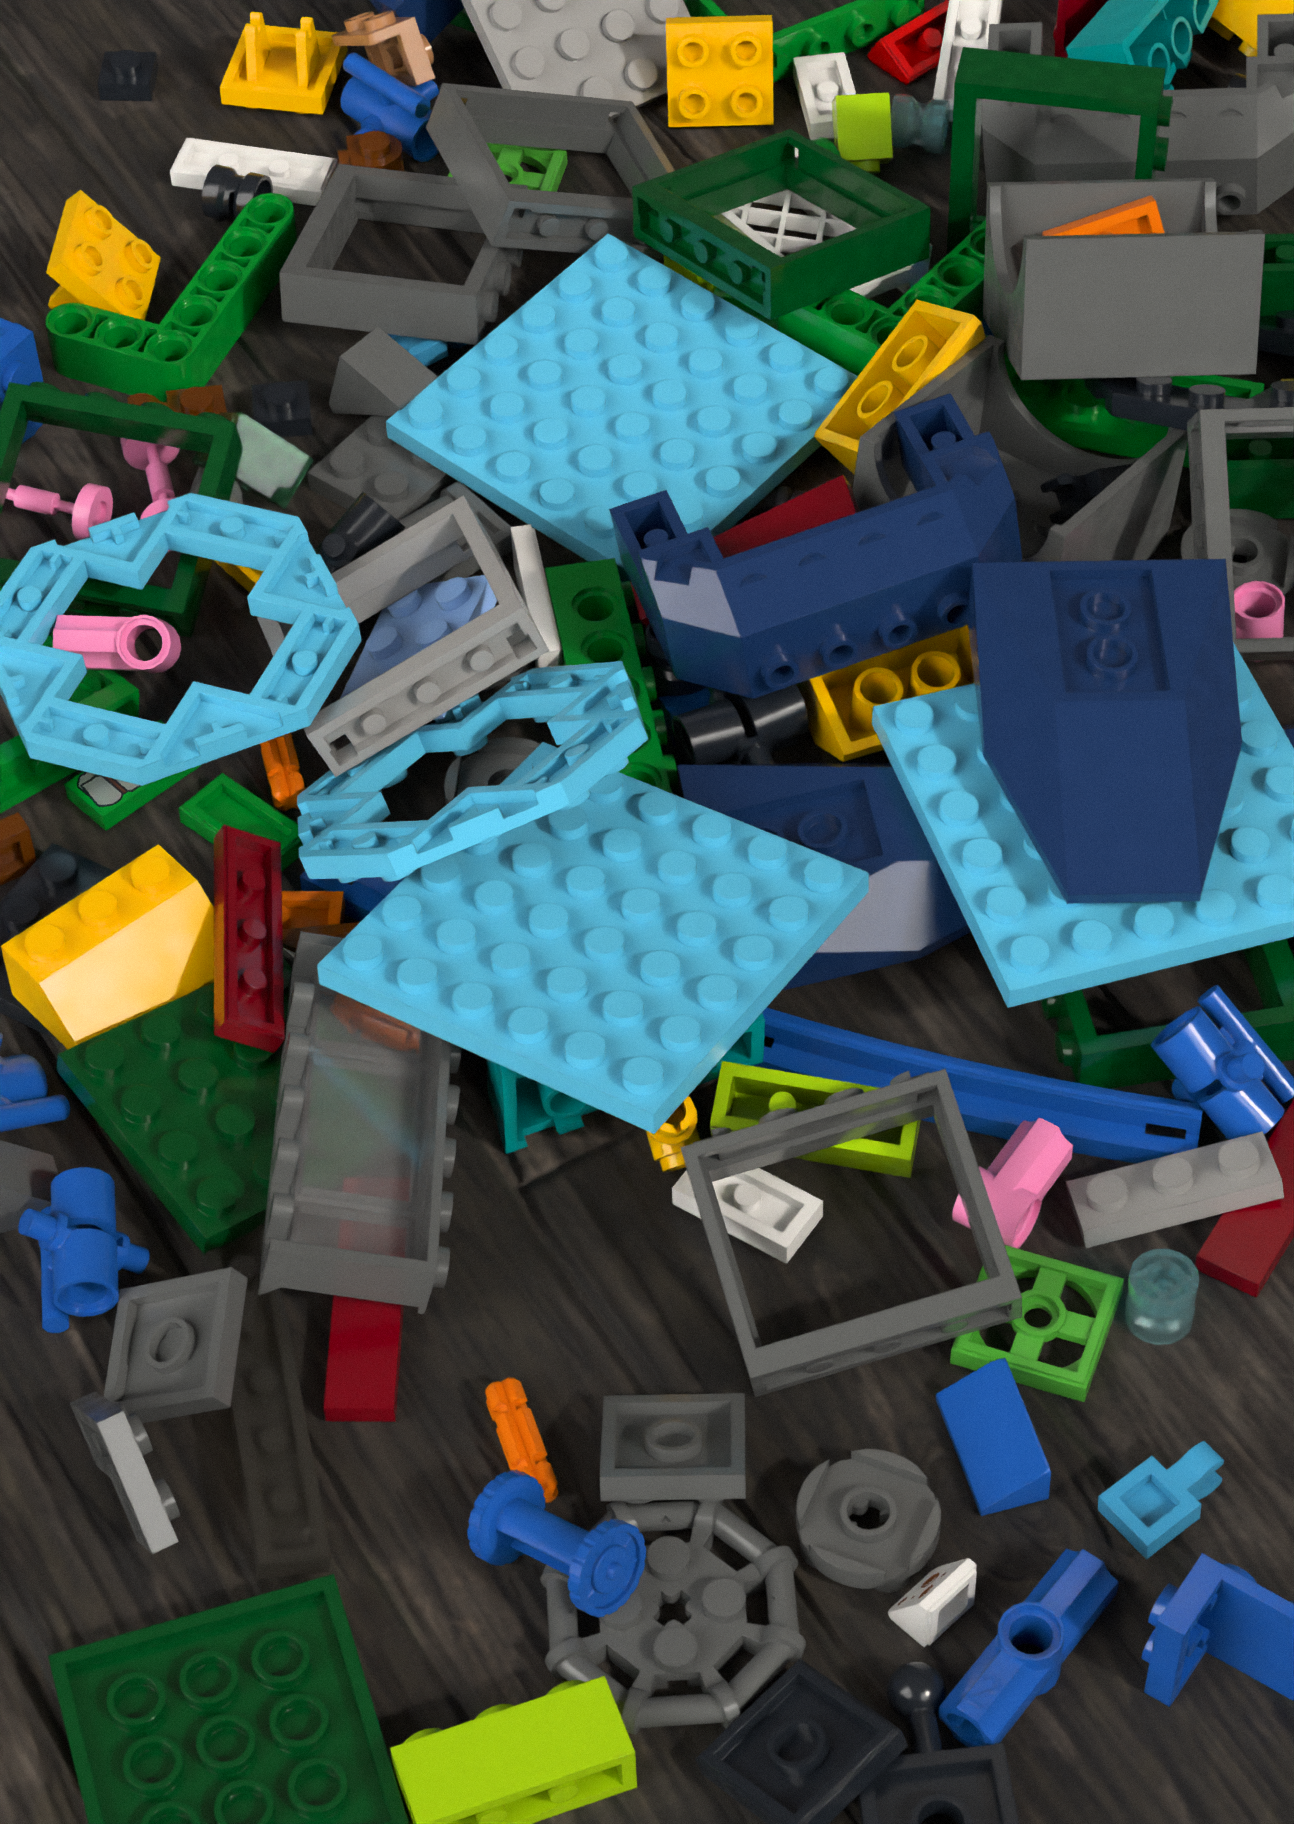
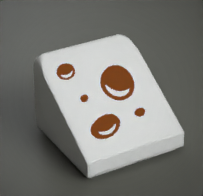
(936, 1601)

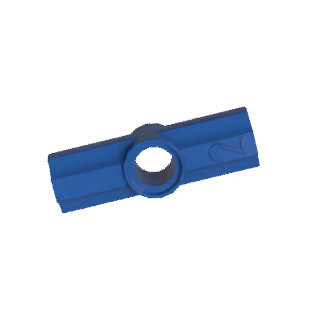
(1008, 1680)

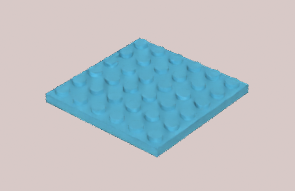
(622, 391)
(1010, 900)
(600, 943)

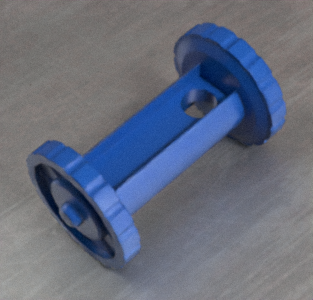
(600, 1563)

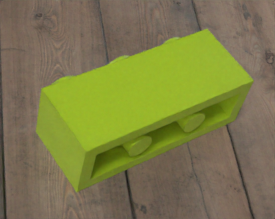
(751, 1092)
(519, 1760)

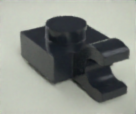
(1078, 491)

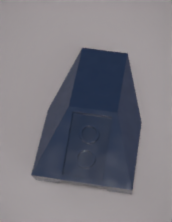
(1110, 716)
(861, 820)

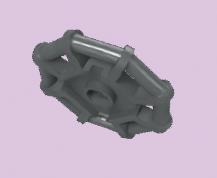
(703, 1645)

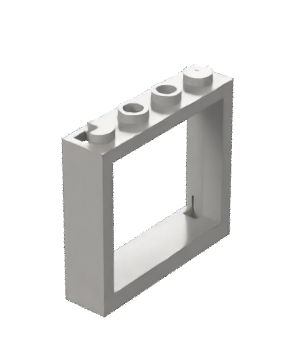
(440, 673)

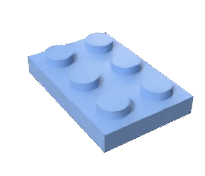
(418, 623)

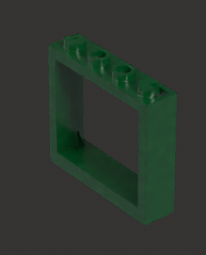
(1048, 83)
(678, 221)
(144, 423)
(1128, 1057)

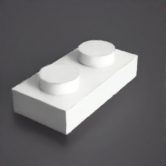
(817, 83)
(759, 1210)

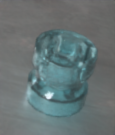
(920, 122)
(1161, 1296)

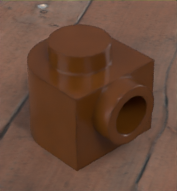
(372, 150)

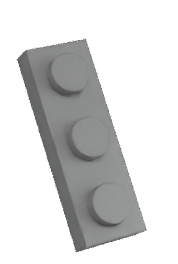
(1175, 1189)

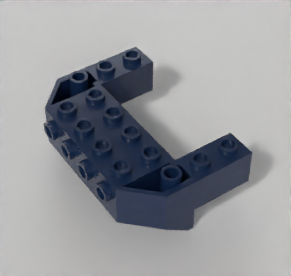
(834, 588)

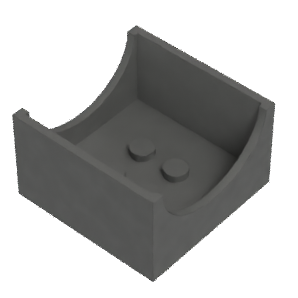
(1120, 300)
(1119, 524)

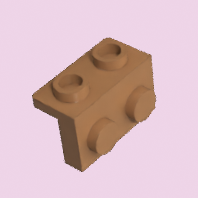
(391, 45)

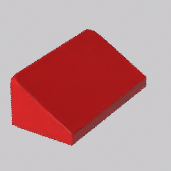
(913, 47)

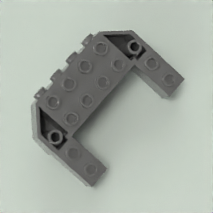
(1213, 133)

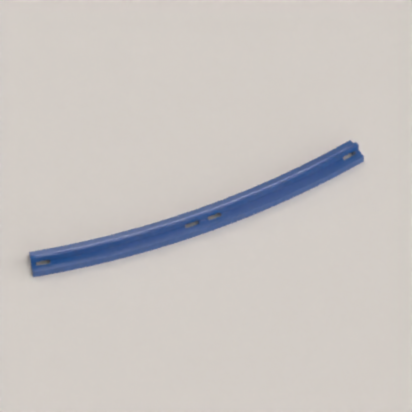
(989, 1097)

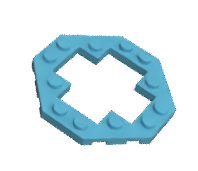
(588, 714)
(208, 719)

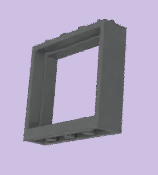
(546, 220)
(398, 306)
(1210, 498)
(887, 1332)

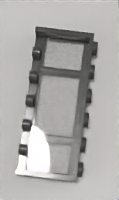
(358, 1148)

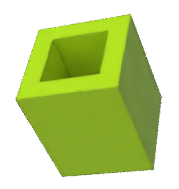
(863, 129)

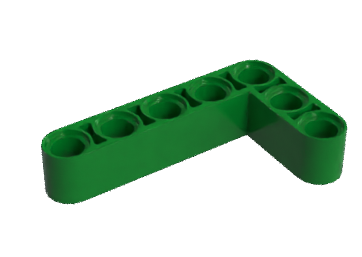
(199, 326)
(853, 328)

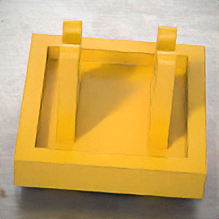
(282, 67)
(720, 70)
(100, 261)

